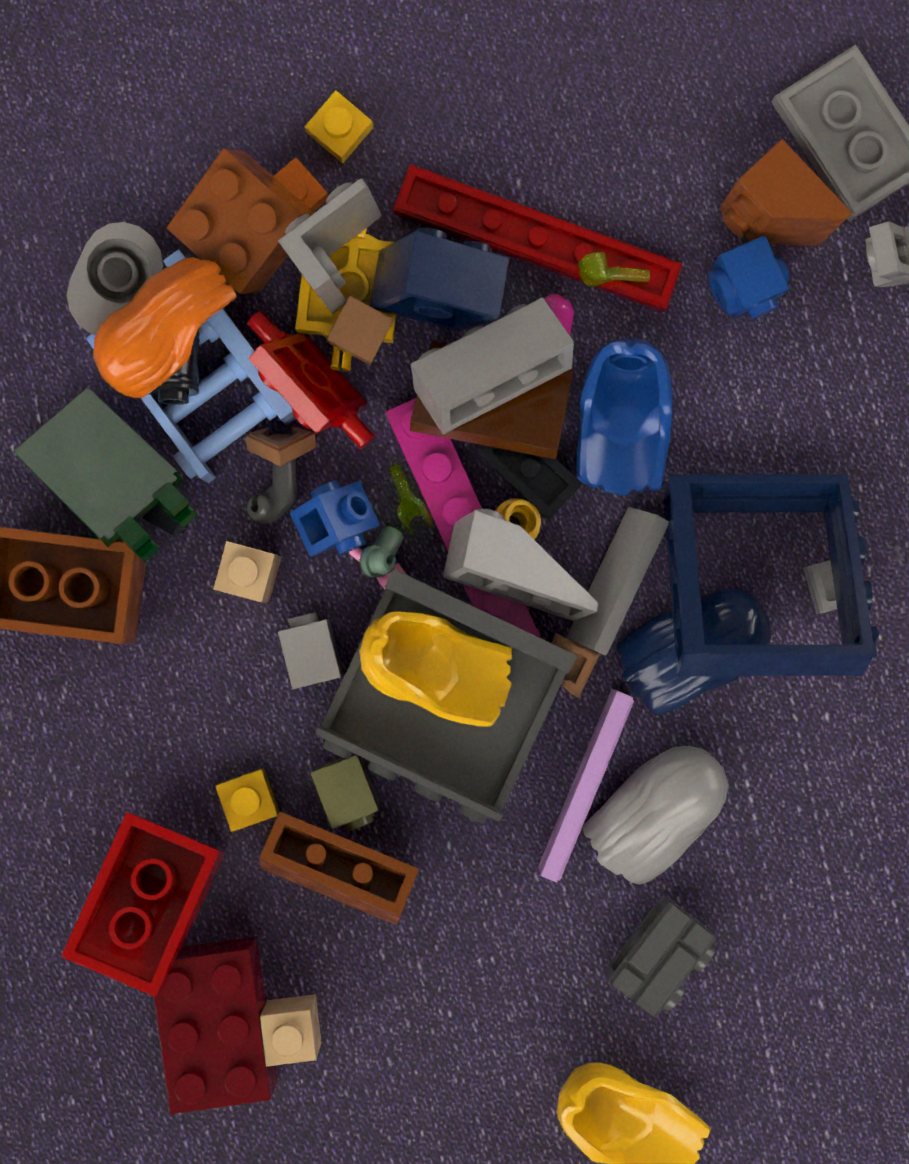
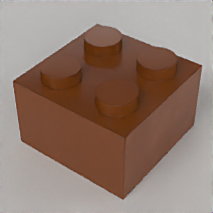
(238, 219)

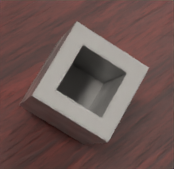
(310, 651)

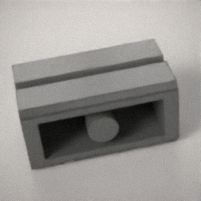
(661, 957)

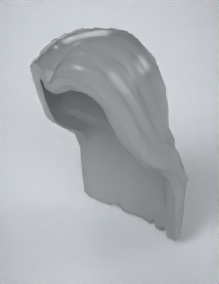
(658, 813)

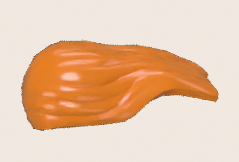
(156, 329)

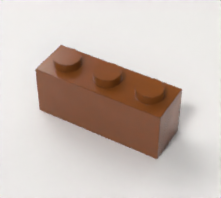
(338, 868)

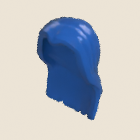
(625, 418)

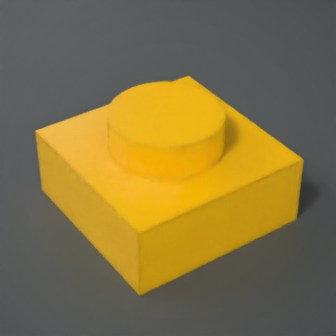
(339, 126)
(247, 799)

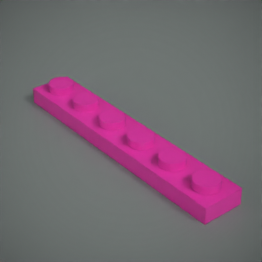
(448, 500)

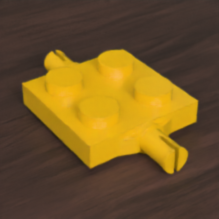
(357, 266)

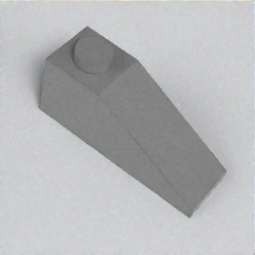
(512, 565)

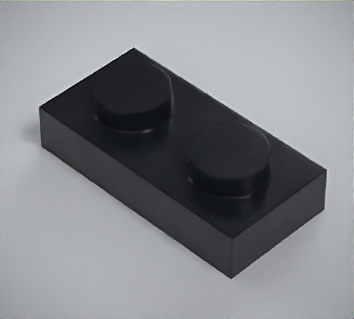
(534, 477)

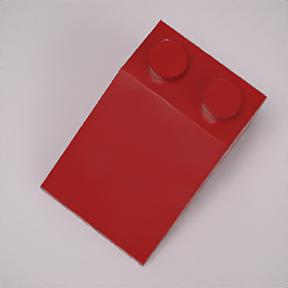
(142, 904)

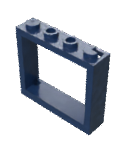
(769, 494)

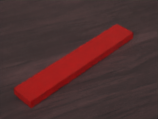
(530, 235)

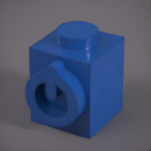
(749, 279)

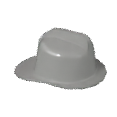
(111, 272)

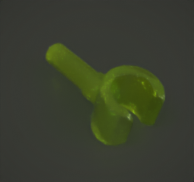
(596, 272)
(409, 504)

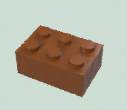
(69, 586)

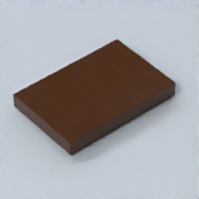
(523, 425)

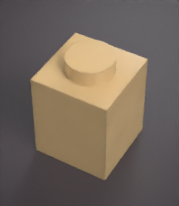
(247, 572)
(290, 1030)

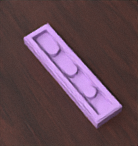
(585, 785)

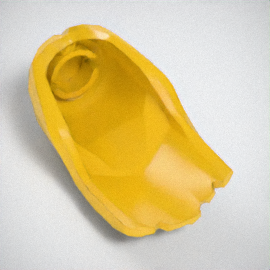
(436, 667)
(627, 1121)

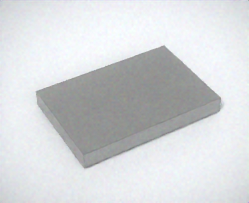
(849, 130)

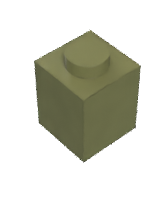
(346, 792)

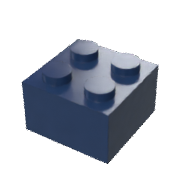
(439, 280)

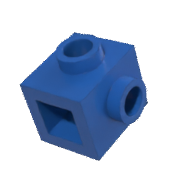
(344, 514)

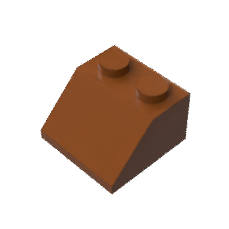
(783, 202)

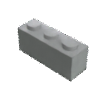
(492, 365)

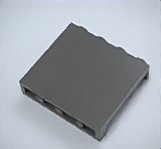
(442, 755)

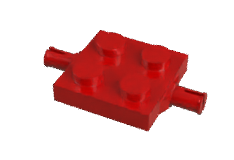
(304, 379)

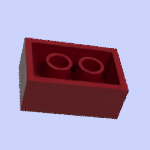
(213, 1027)

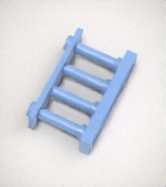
(267, 402)

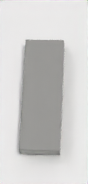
(619, 578)

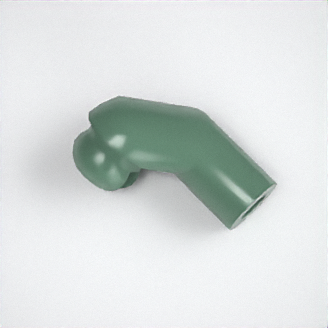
(380, 557)

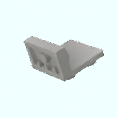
(315, 237)

